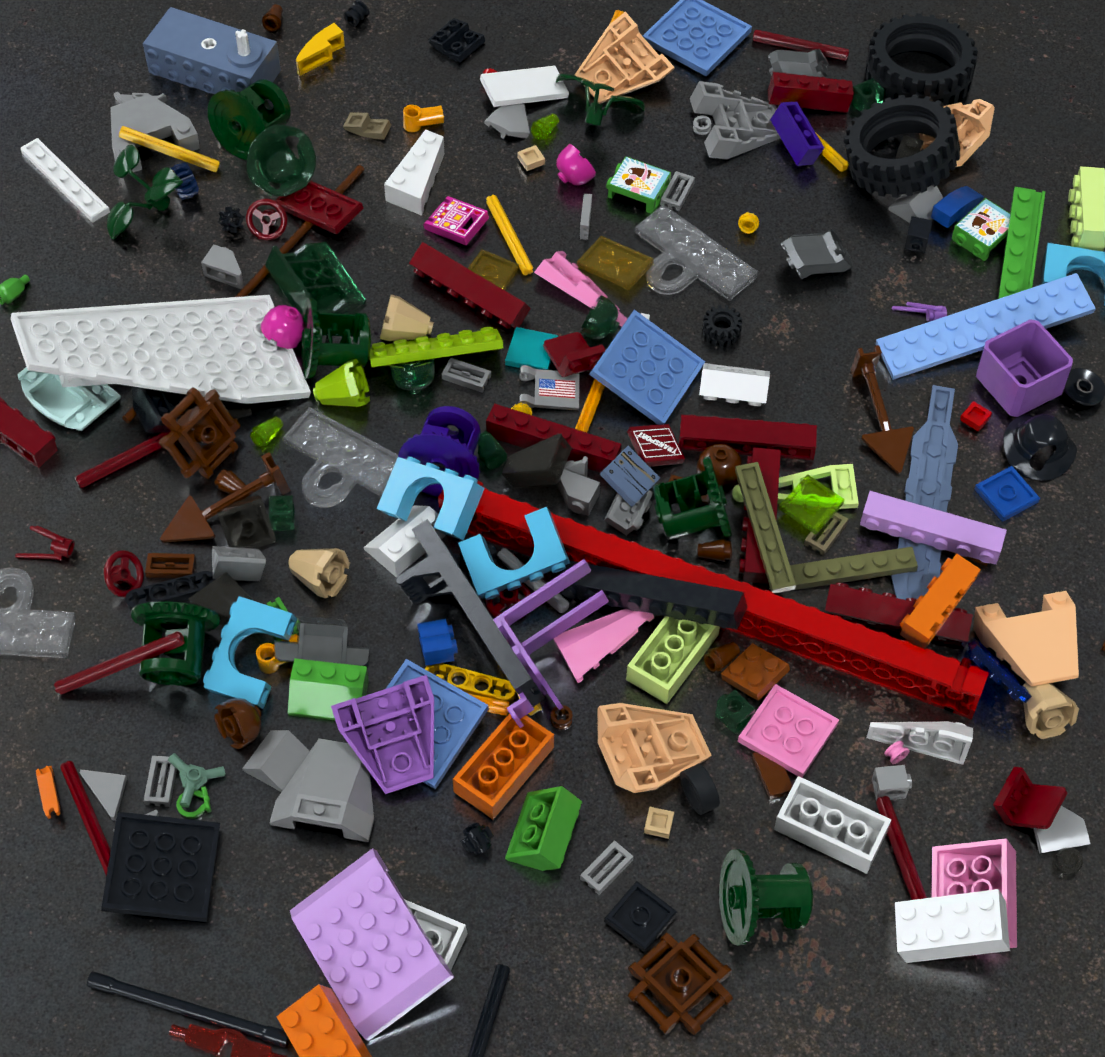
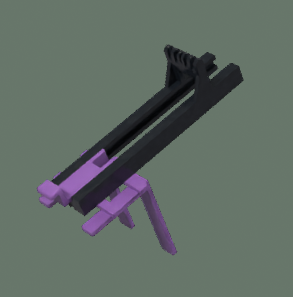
(496, 633)

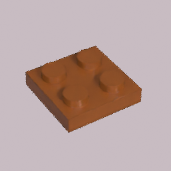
(755, 671)

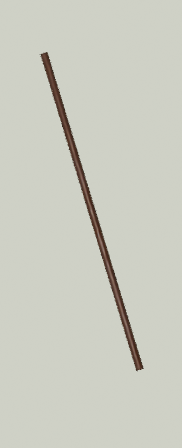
(291, 242)

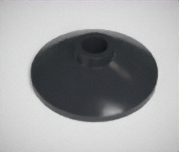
(1085, 387)

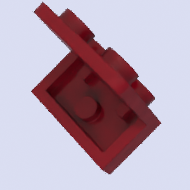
(572, 353)
(1028, 803)

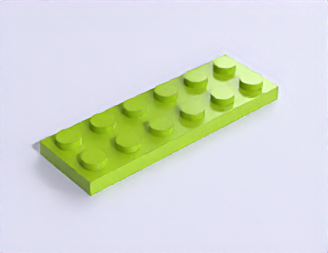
(440, 346)

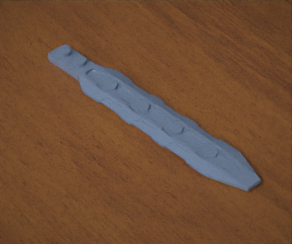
(929, 485)

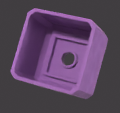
(1025, 356)

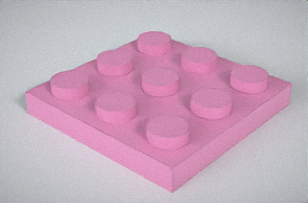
(788, 730)

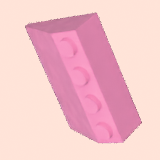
(975, 869)

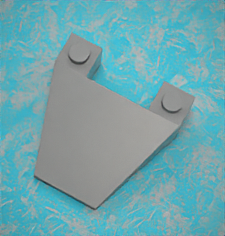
(152, 118)
(739, 121)

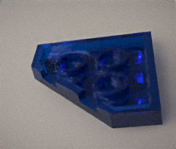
(999, 674)

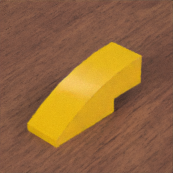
(320, 49)

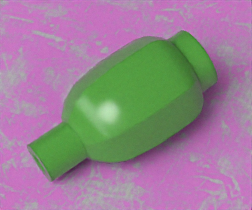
(12, 289)

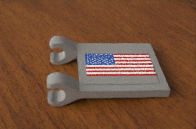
(551, 389)

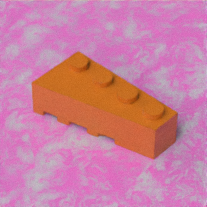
(939, 601)

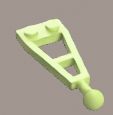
(841, 477)

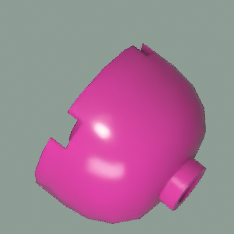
(574, 167)
(284, 326)

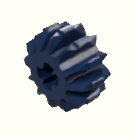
(189, 186)

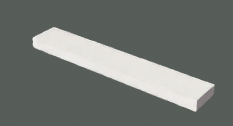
(65, 180)

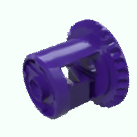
(444, 446)

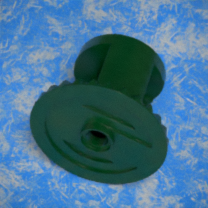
(250, 111)
(353, 344)
(688, 494)
(172, 617)
(751, 896)

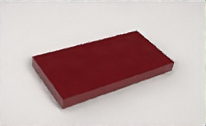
(321, 206)

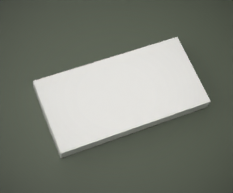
(523, 86)

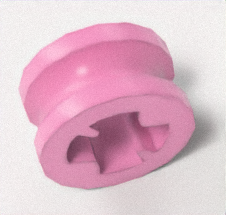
(897, 752)

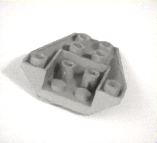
(328, 791)

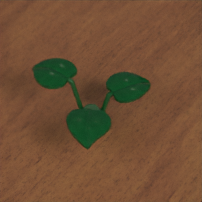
(595, 111)
(163, 184)

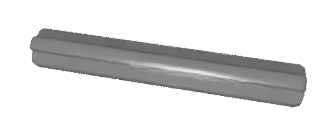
(514, 563)

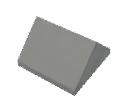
(917, 205)
(239, 563)
(276, 759)

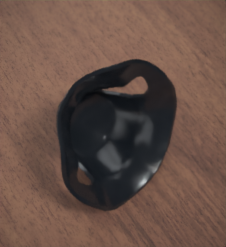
(1031, 433)

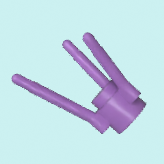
(932, 312)

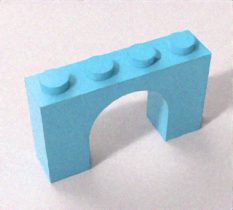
(1062, 259)
(411, 477)
(547, 556)
(245, 619)

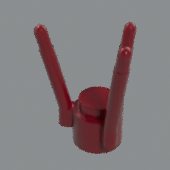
(60, 545)

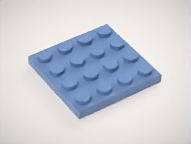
(697, 34)
(647, 368)
(454, 717)

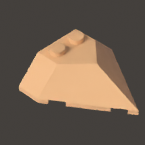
(972, 125)

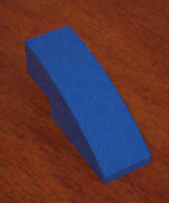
(955, 206)

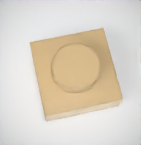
(531, 158)
(659, 822)

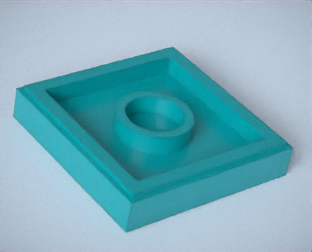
(528, 349)

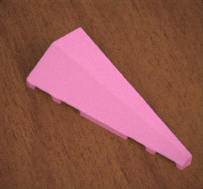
(572, 281)
(591, 642)

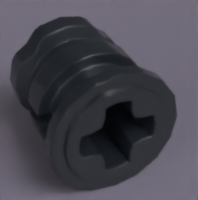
(356, 13)

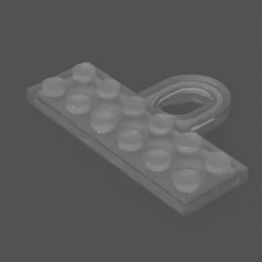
(695, 252)
(339, 451)
(31, 631)

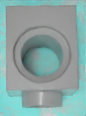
(891, 782)

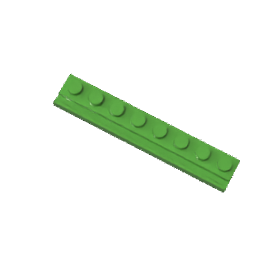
(1021, 241)

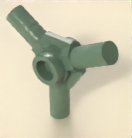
(193, 777)

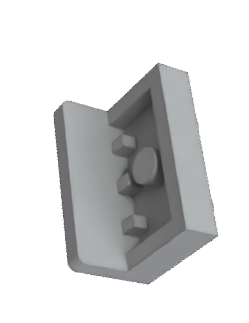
(625, 517)

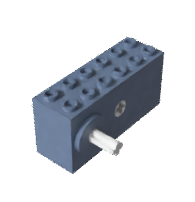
(209, 53)

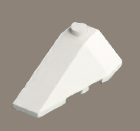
(937, 739)

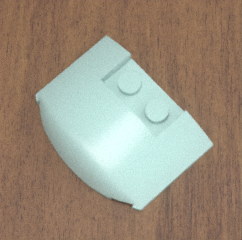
(66, 405)

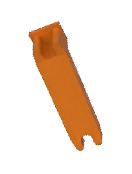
(48, 791)

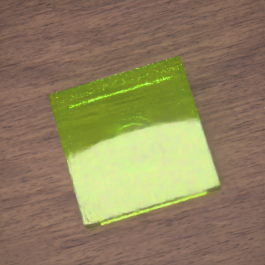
(811, 504)

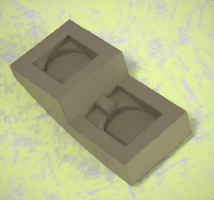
(363, 125)

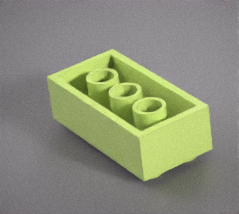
(1088, 209)
(670, 656)

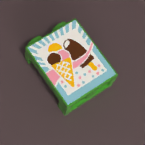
(639, 182)
(982, 229)

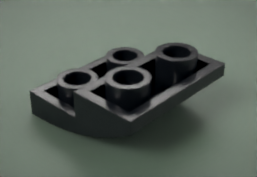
(456, 40)

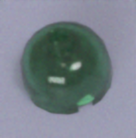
(601, 319)
(413, 375)

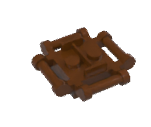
(202, 432)
(680, 982)

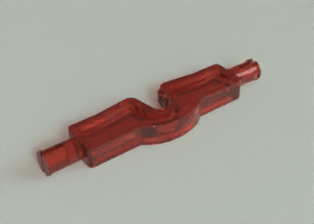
(214, 1041)

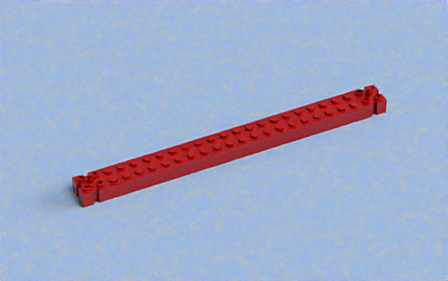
(768, 618)

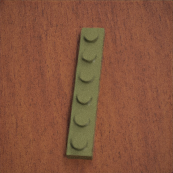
(765, 528)
(854, 568)

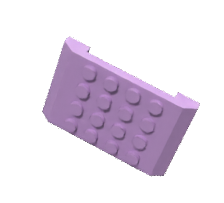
(370, 945)

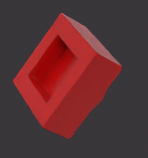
(976, 416)

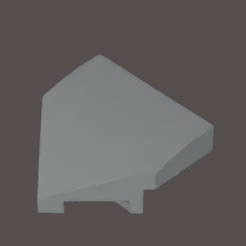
(510, 121)
(1065, 832)

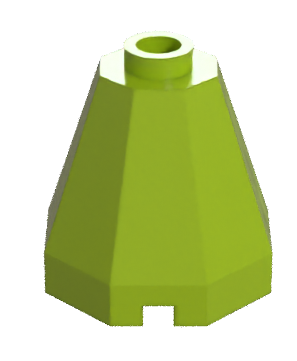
(343, 386)

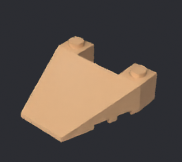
(1037, 644)

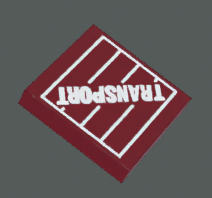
(656, 445)

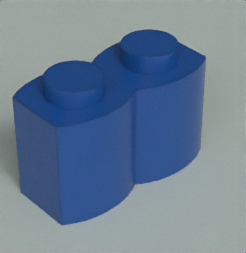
(436, 641)

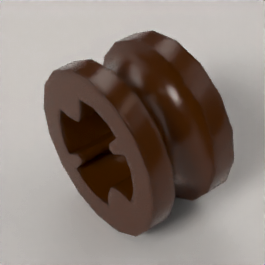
(561, 724)

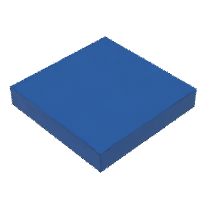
(1007, 493)

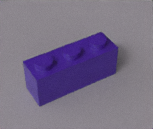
(797, 133)

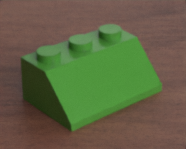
(322, 684)
(544, 828)

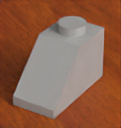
(222, 266)
(578, 492)

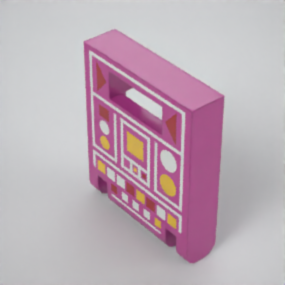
(451, 218)

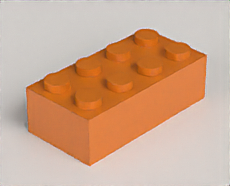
(503, 764)
(321, 1026)

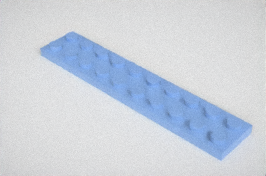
(970, 329)

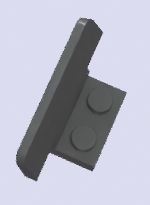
(321, 641)

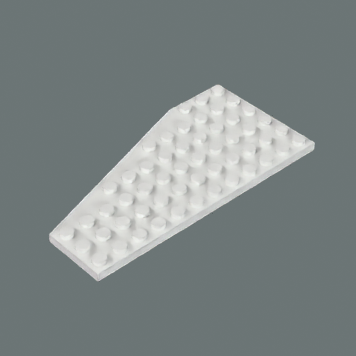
(166, 347)

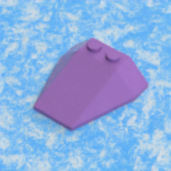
(392, 732)

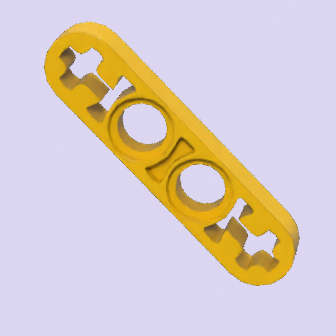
(472, 679)

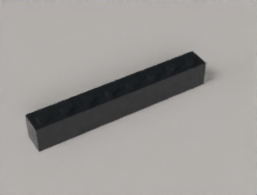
(661, 596)

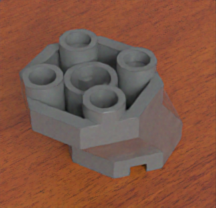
(800, 63)
(816, 253)

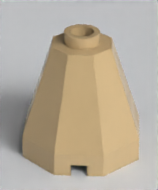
(404, 321)
(320, 569)
(1048, 711)

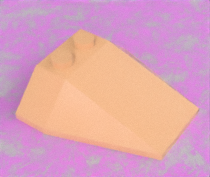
(623, 60)
(648, 745)

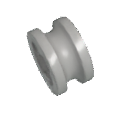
(702, 120)

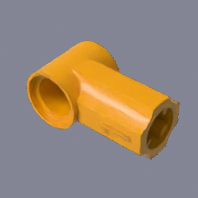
(415, 117)
(267, 650)

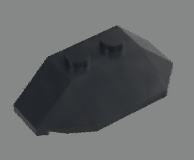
(152, 405)

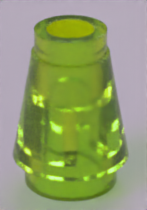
(543, 127)
(266, 431)

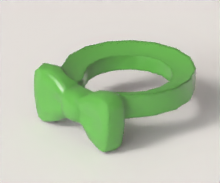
(204, 807)

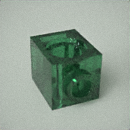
(867, 94)
(282, 512)
(734, 720)

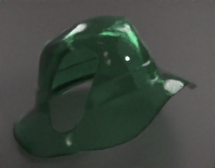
(274, 161)

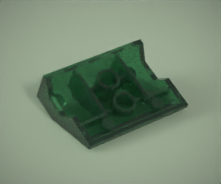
(317, 275)

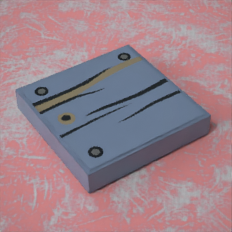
(629, 476)

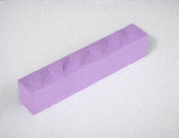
(933, 527)

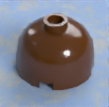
(724, 462)
(239, 721)

